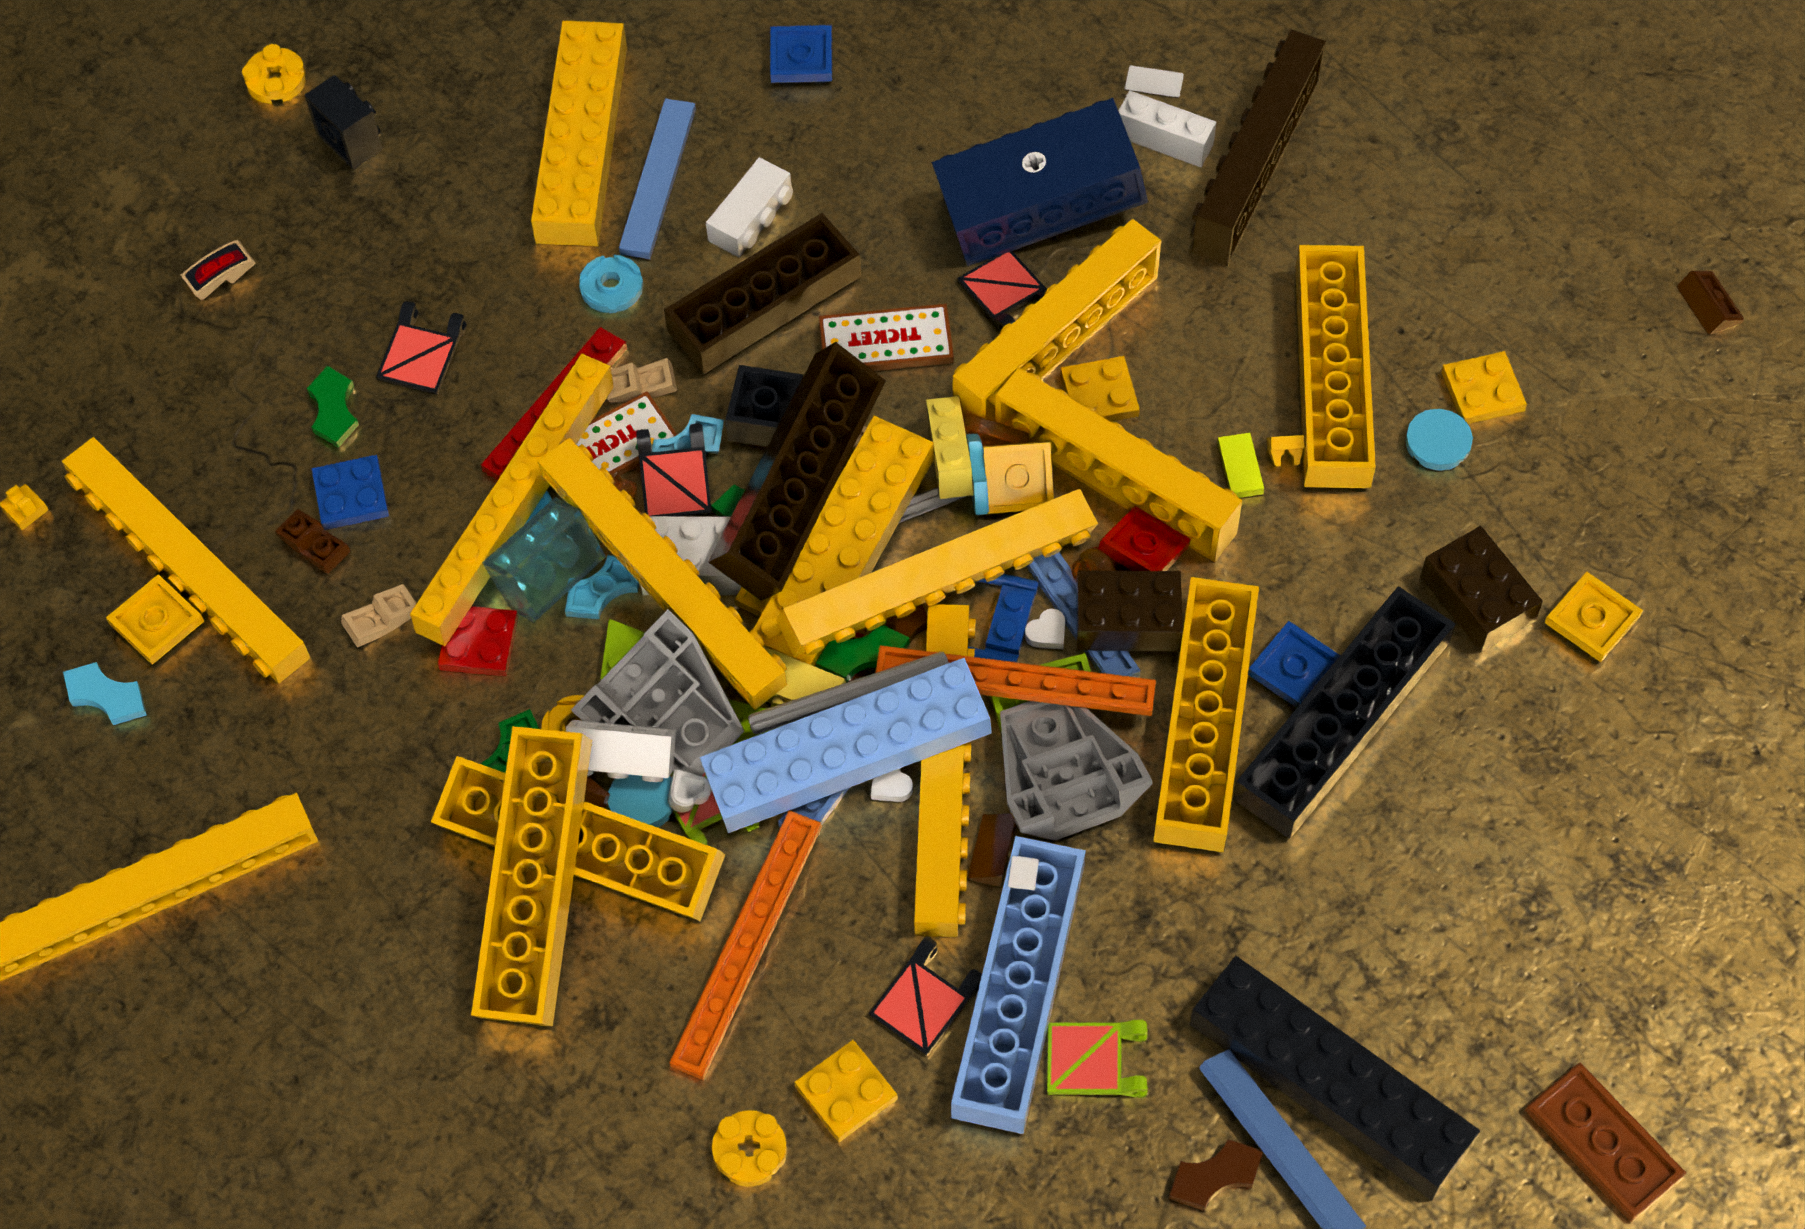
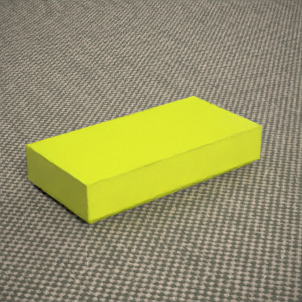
(1240, 465)

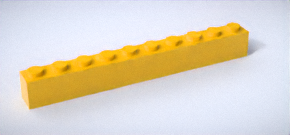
(509, 501)
(186, 561)
(663, 573)
(935, 573)
(942, 800)
(153, 884)

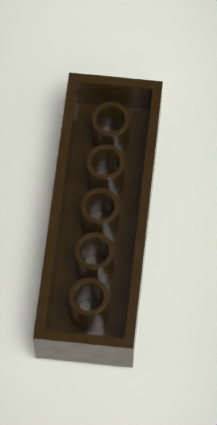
(762, 293)

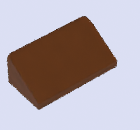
(1709, 301)
(992, 849)

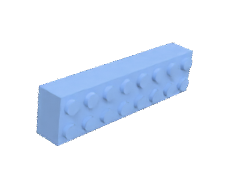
(846, 745)
(1018, 990)

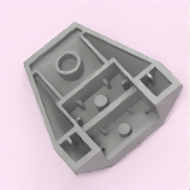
(667, 686)
(1066, 769)

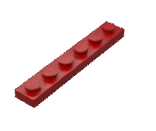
(602, 347)

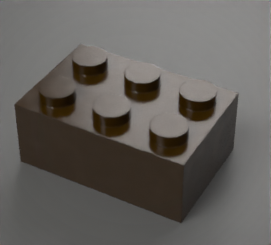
(1481, 588)
(1129, 610)

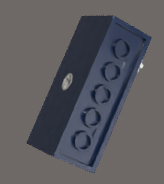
(1041, 181)

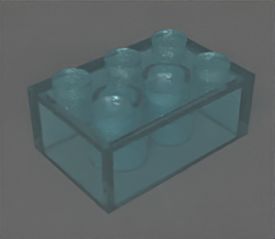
(544, 559)

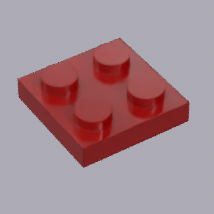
(1144, 542)
(481, 643)

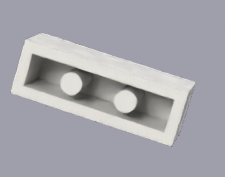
(1167, 128)
(749, 207)
(628, 749)

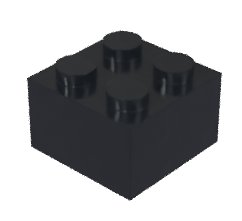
(344, 121)
(759, 403)

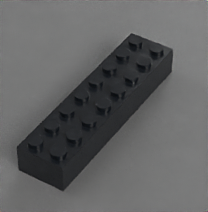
(1343, 712)
(1334, 1077)

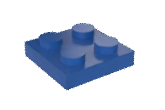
(801, 53)
(350, 492)
(1292, 664)

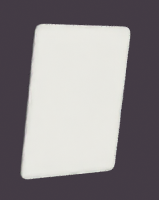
(1023, 873)

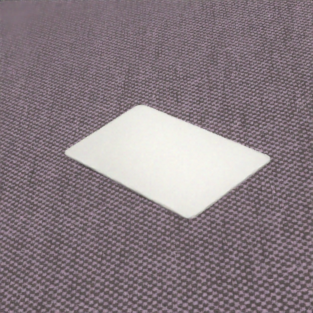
(1154, 81)

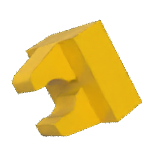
(1293, 445)
(23, 506)

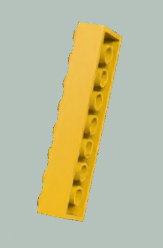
(579, 134)
(1062, 317)
(1334, 367)
(1120, 464)
(853, 522)
(1206, 715)
(610, 849)
(532, 876)

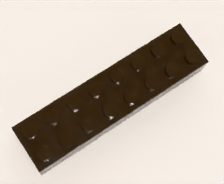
(1257, 147)
(797, 472)

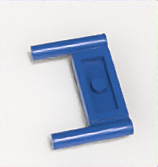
(1009, 618)

